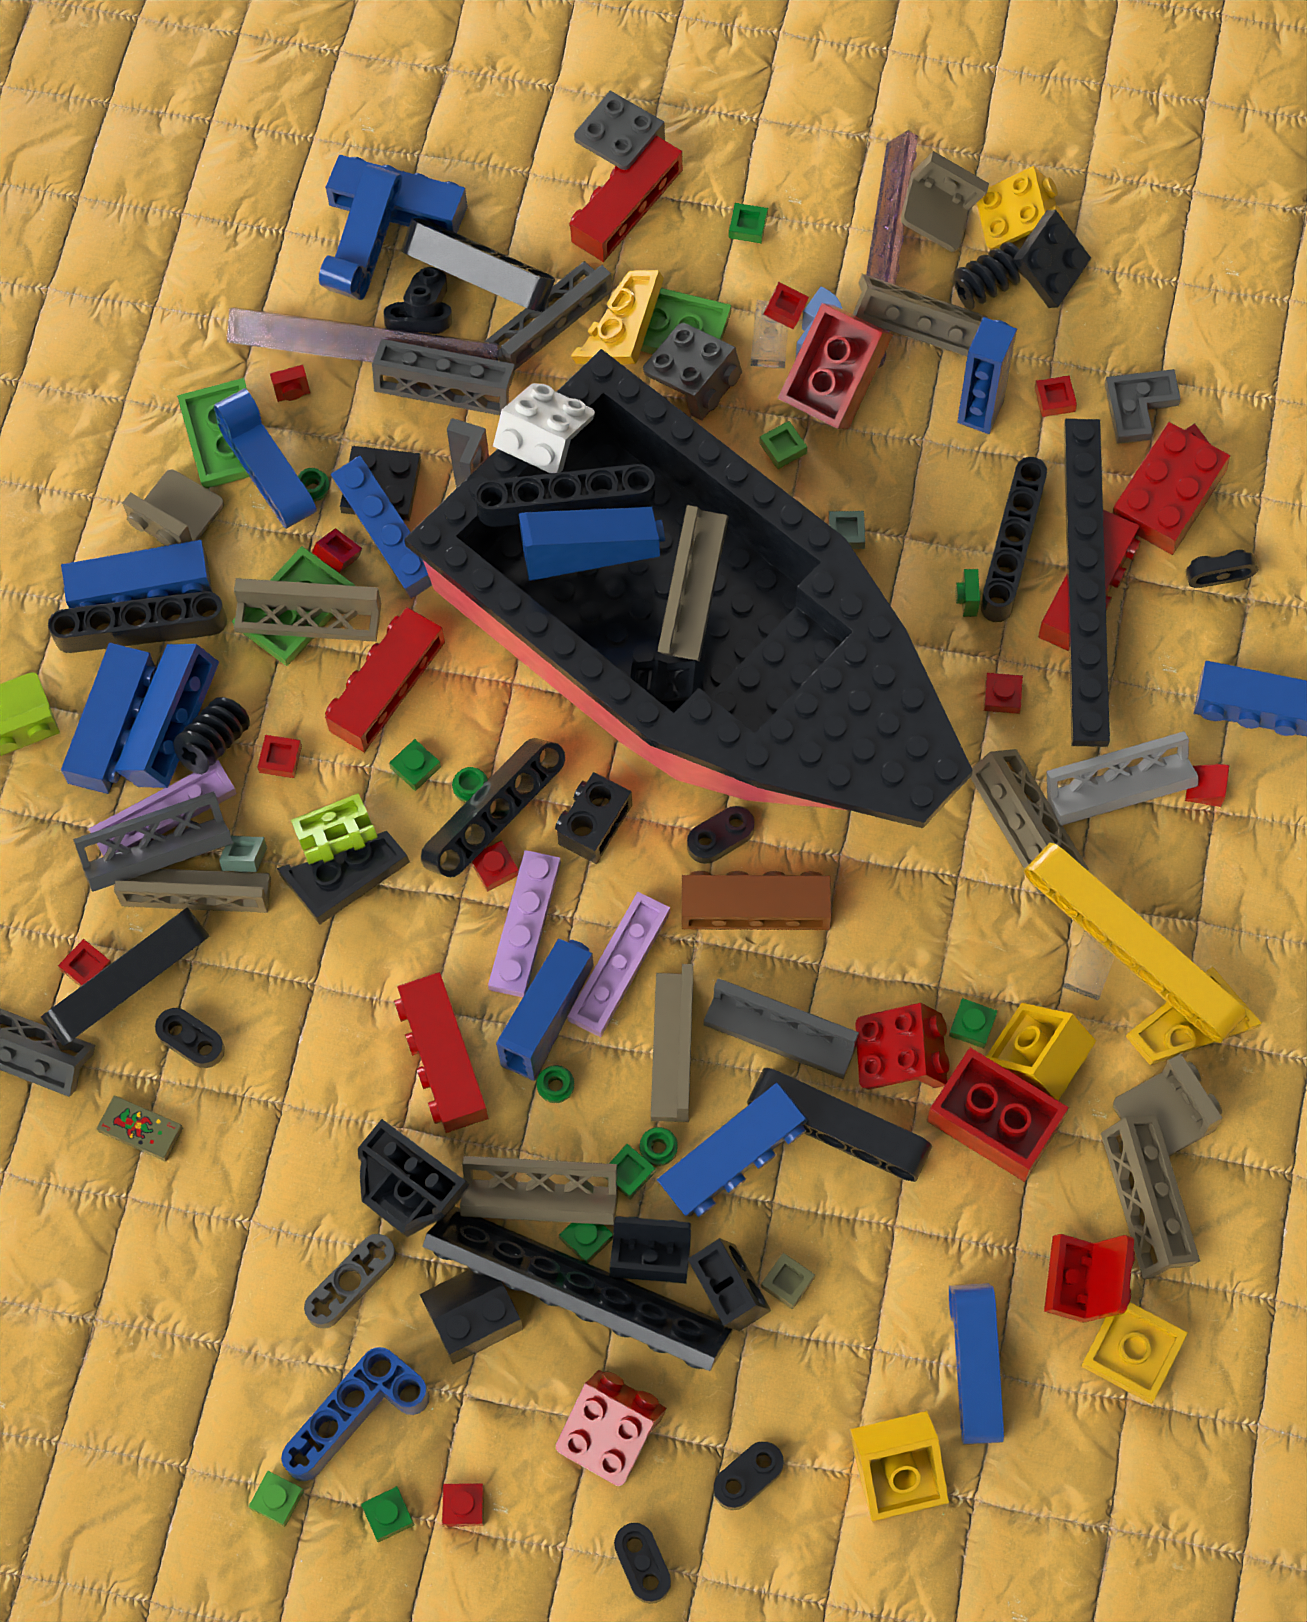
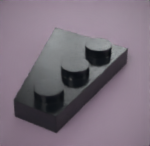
(339, 882)

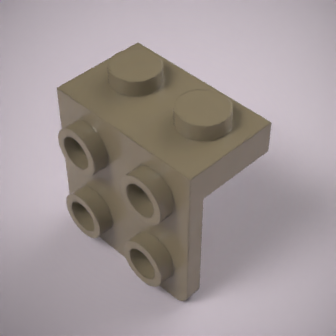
(940, 200)
(174, 509)
(1177, 1100)

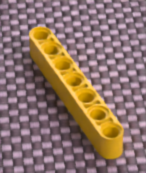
(1135, 943)

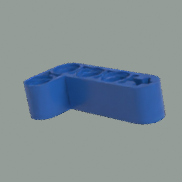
(363, 234)
(262, 459)
(977, 1362)
(351, 1418)

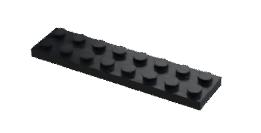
(579, 1288)

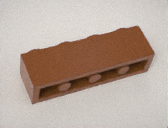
(756, 901)

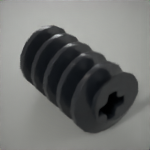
(986, 274)
(210, 734)

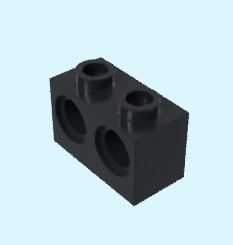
(600, 819)
(729, 1284)

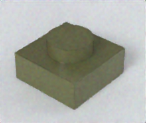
(788, 1281)

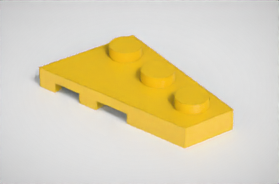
(625, 321)
(1170, 1033)

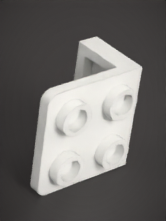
(540, 426)

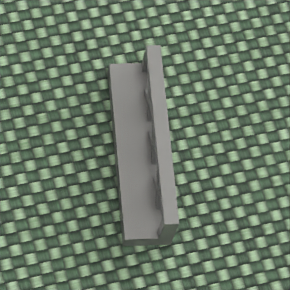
(1121, 784)

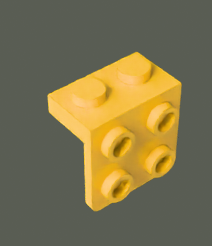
(1016, 206)

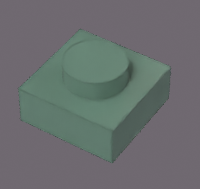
(849, 525)
(244, 854)

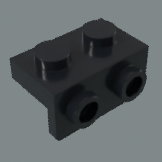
(650, 1249)

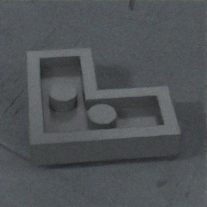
(1133, 395)

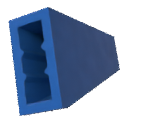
(587, 539)
(544, 1009)

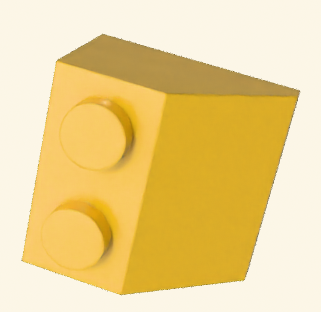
(1043, 1047)
(900, 1465)

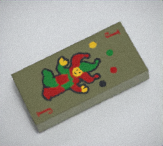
(139, 1128)

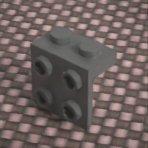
(618, 130)
(695, 367)

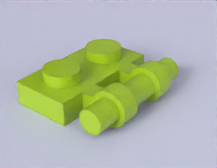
(331, 822)

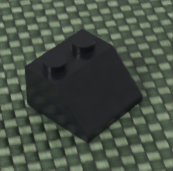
(471, 1313)

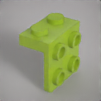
(24, 713)

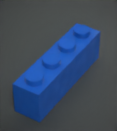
(418, 197)
(986, 374)
(382, 524)
(137, 575)
(1252, 699)
(166, 710)
(108, 718)
(733, 1150)

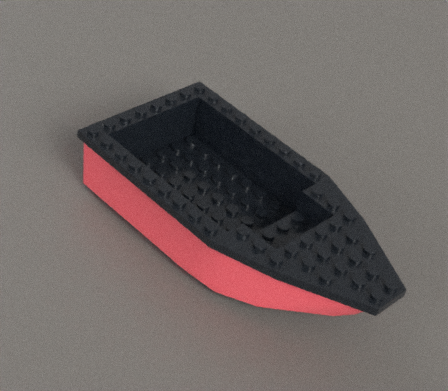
(803, 657)

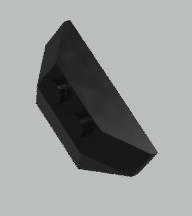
(405, 1181)

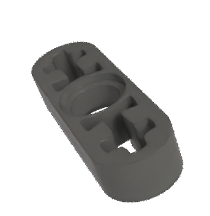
(377, 1267)

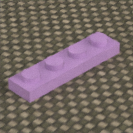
(187, 788)
(524, 924)
(619, 964)

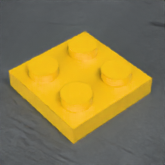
(1135, 1351)

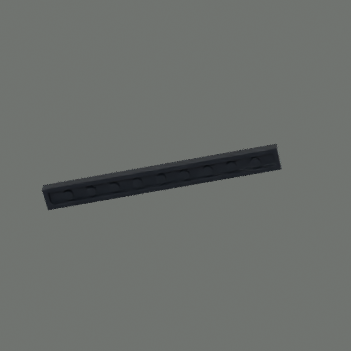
(1086, 584)

